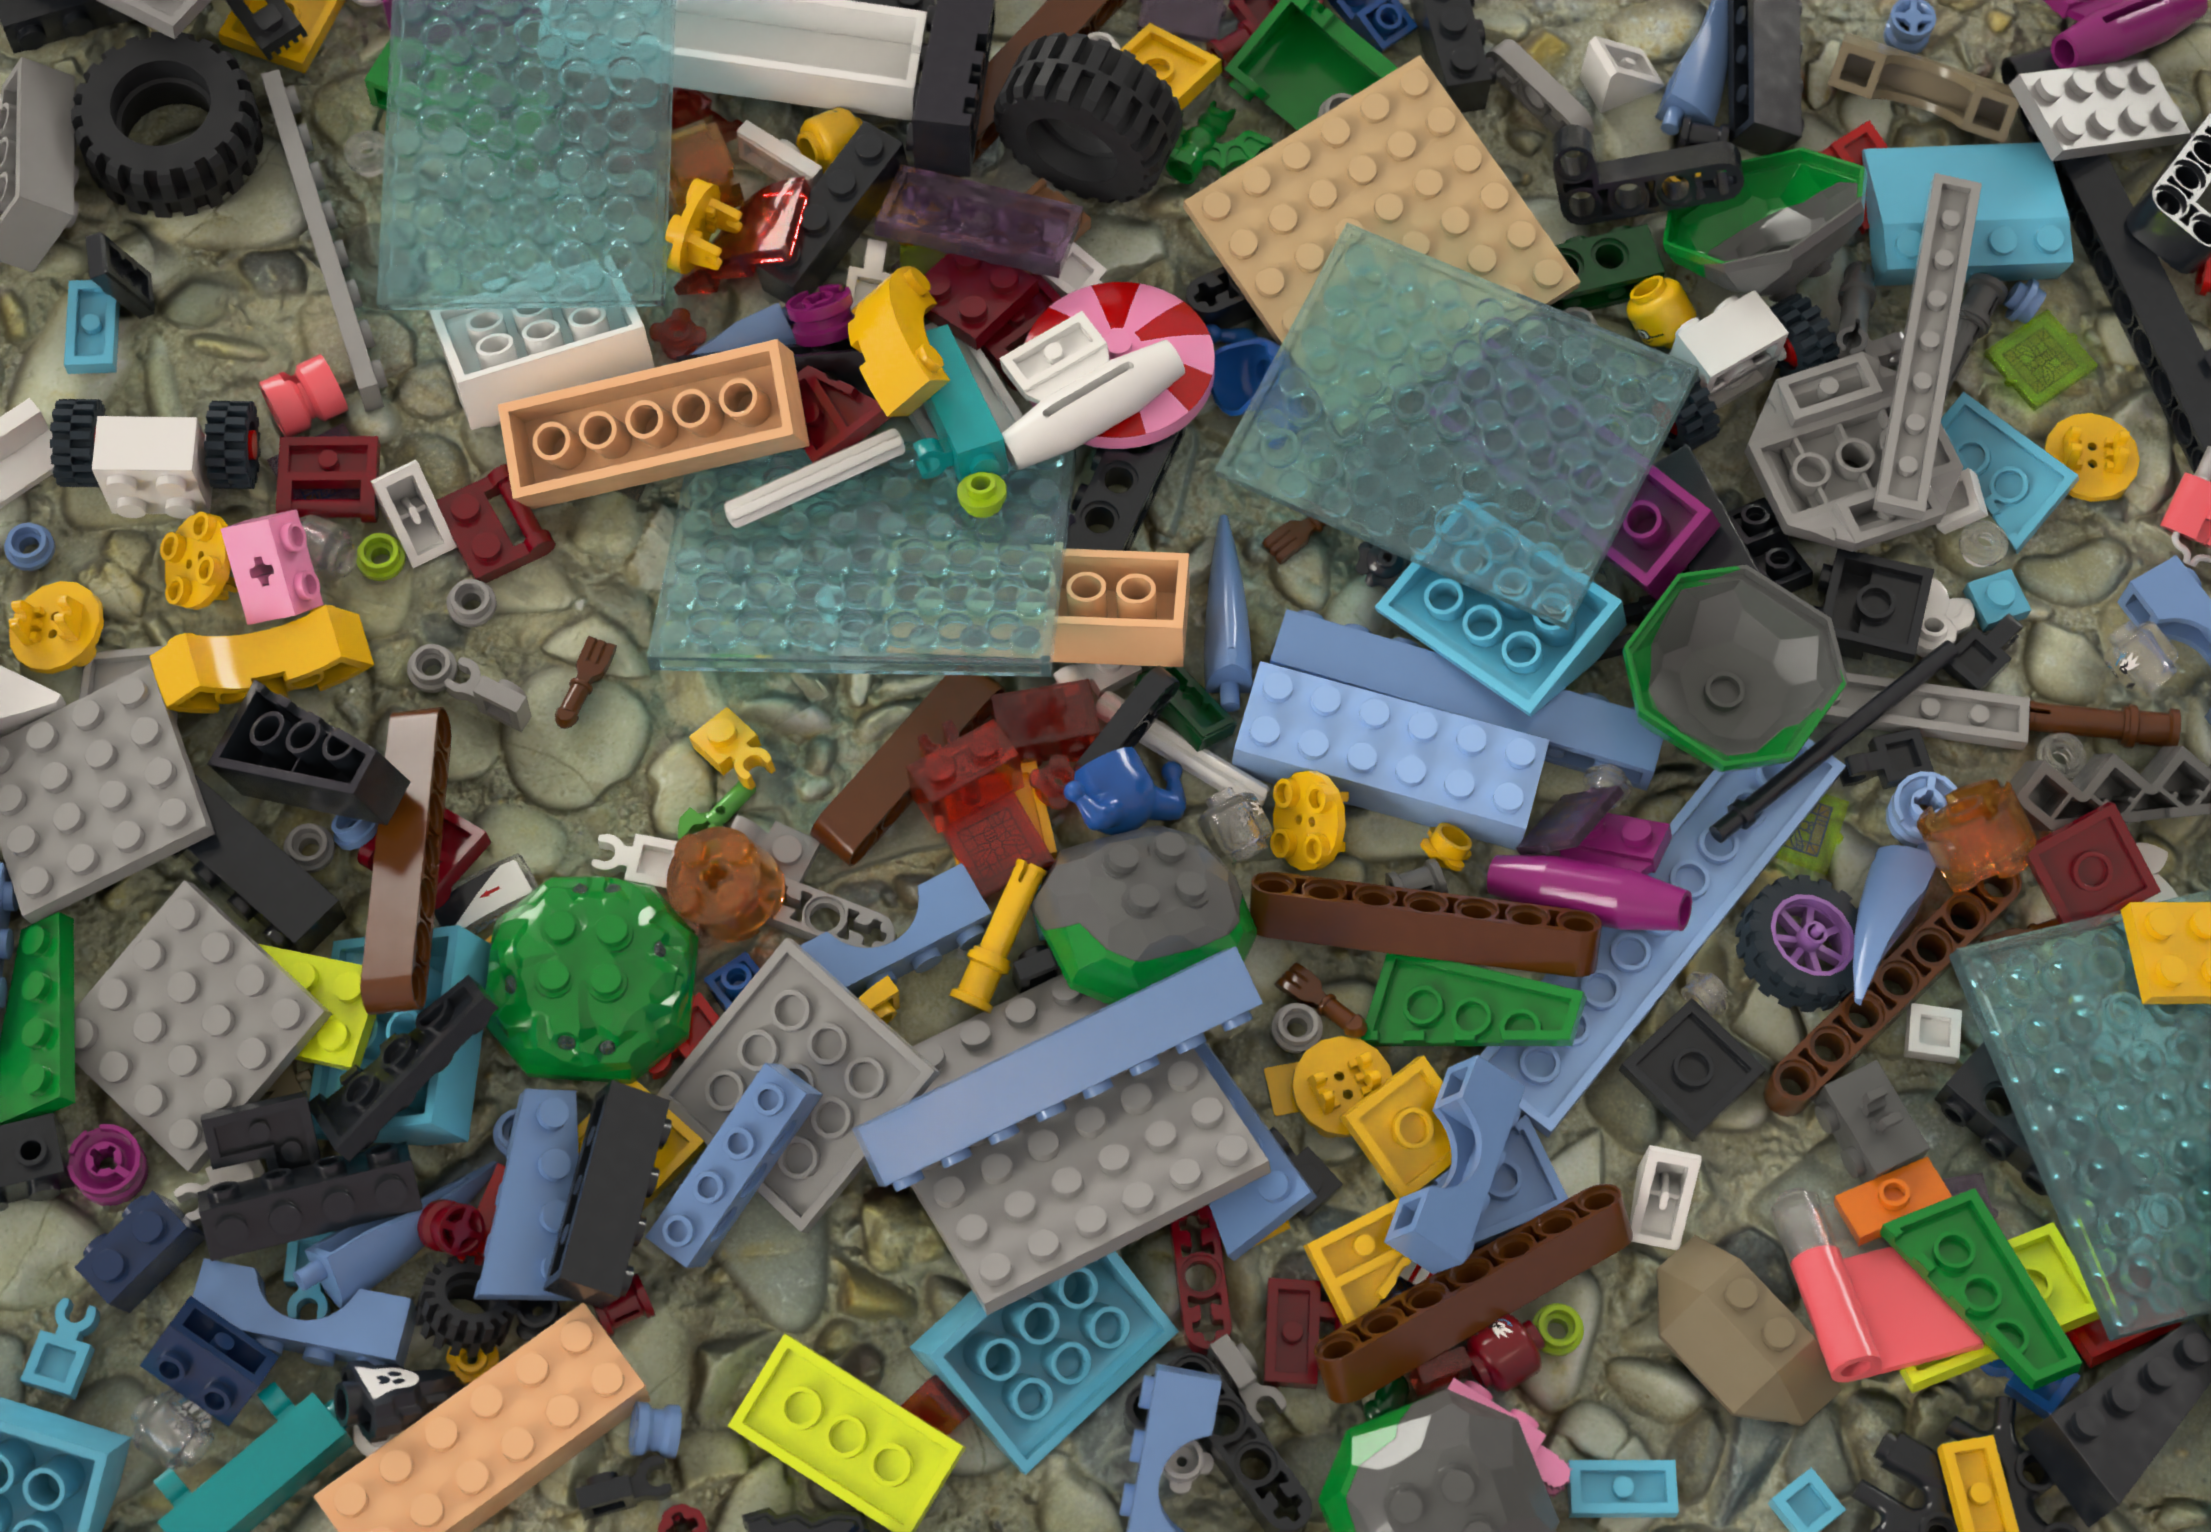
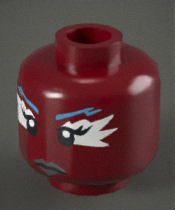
(1505, 1353)

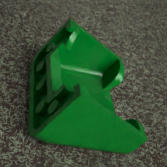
(1302, 60)

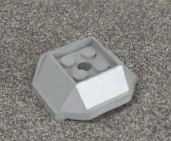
(1806, 434)

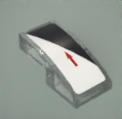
(486, 895)

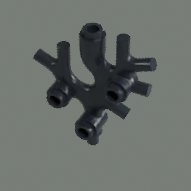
(1921, 1468)

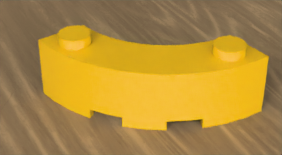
(892, 337)
(208, 671)

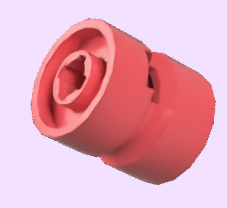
(303, 396)

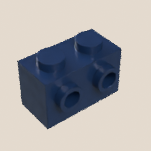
(139, 1251)
(209, 1361)

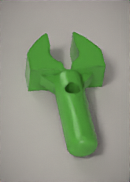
(719, 815)

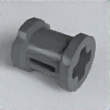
(1424, 878)

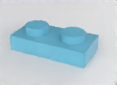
(91, 329)
(1622, 1489)

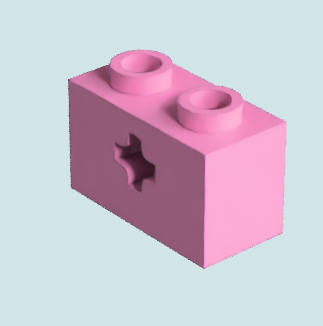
(272, 567)

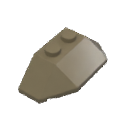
(1739, 1337)

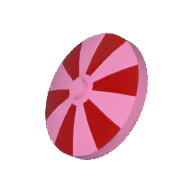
(1131, 319)

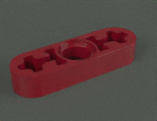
(1191, 1317)

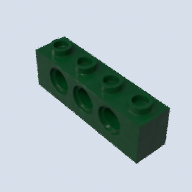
(1626, 249)

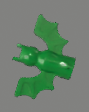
(1199, 146)

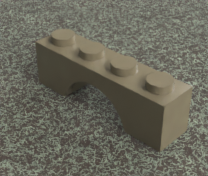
(1903, 77)

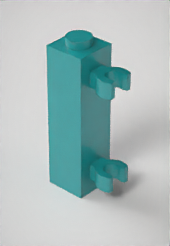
(961, 420)
(263, 1473)

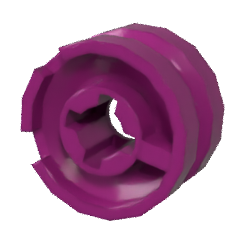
(821, 316)
(106, 1185)

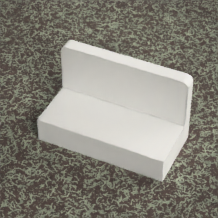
(23, 451)

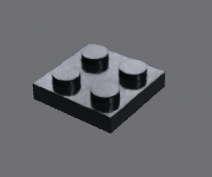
(1692, 1069)

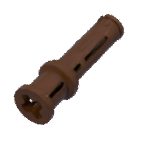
(2126, 725)

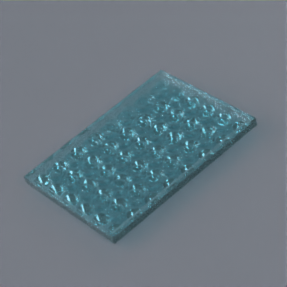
(526, 154)
(1457, 424)
(865, 574)
(2108, 1108)

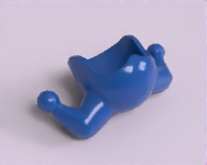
(1239, 366)
(1120, 796)

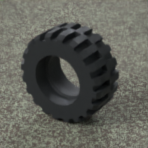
(159, 74)
(1088, 117)

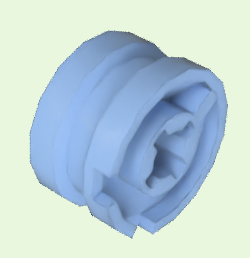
(1904, 807)

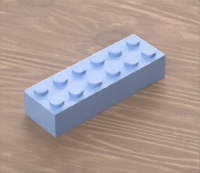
(1392, 754)

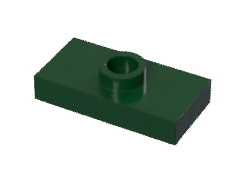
(1195, 712)

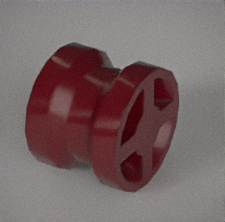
(464, 1226)

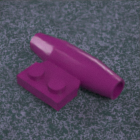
(2118, 28)
(1601, 877)

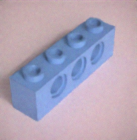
(733, 1165)

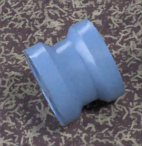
(1919, 18)
(655, 1430)

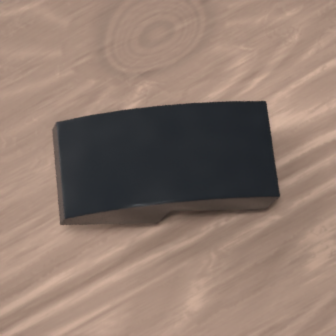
(1770, 546)

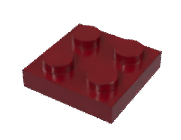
(977, 296)
(2091, 867)

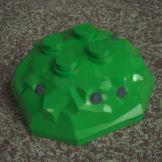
(591, 980)

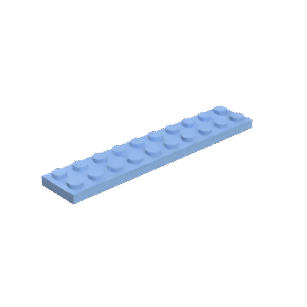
(1643, 964)

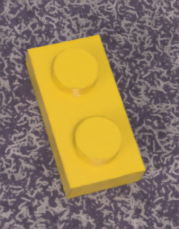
(1977, 1486)

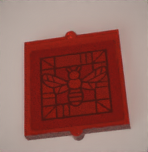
(993, 841)

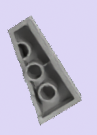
(36, 162)

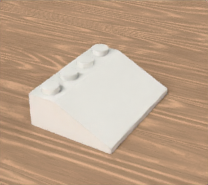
(535, 351)

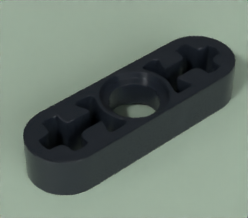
(1134, 715)

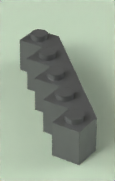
(2169, 787)

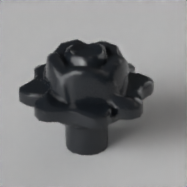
(1379, 565)

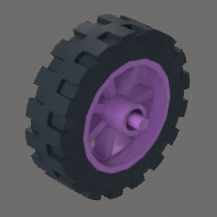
(1778, 969)

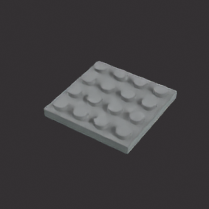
(95, 795)
(191, 1023)
(828, 1038)

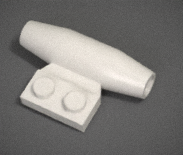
(1079, 388)

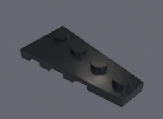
(406, 1062)

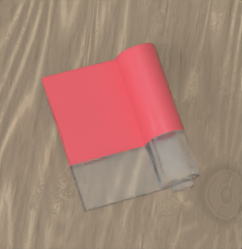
(1863, 1299)

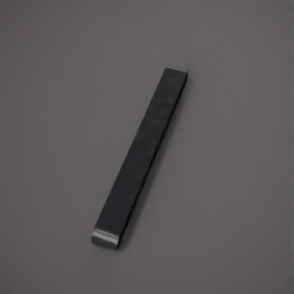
(2132, 282)

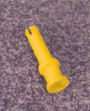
(990, 959)

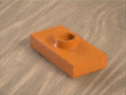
(1890, 1198)

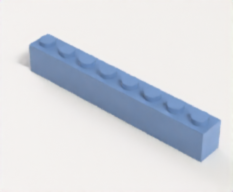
(1581, 727)
(1057, 1067)

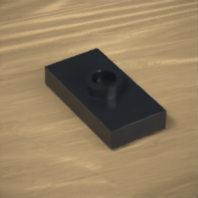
(120, 275)

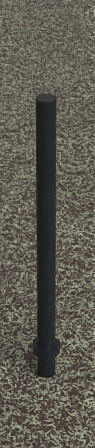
(1742, 813)

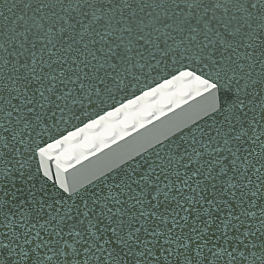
(802, 52)

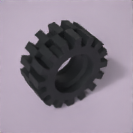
(455, 1326)

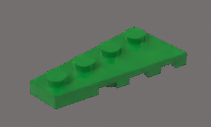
(1467, 1005)
(39, 1023)
(1982, 1279)

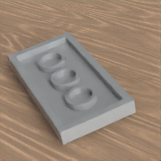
(2099, 109)

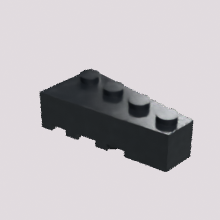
(951, 85)
(303, 762)
(2118, 1426)

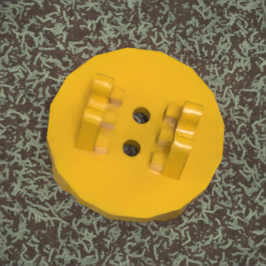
(693, 229)
(2113, 456)
(197, 563)
(61, 610)
(1308, 820)
(1320, 1095)

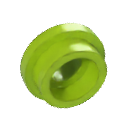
(982, 494)
(376, 545)
(1564, 1316)

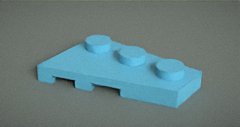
(2014, 474)

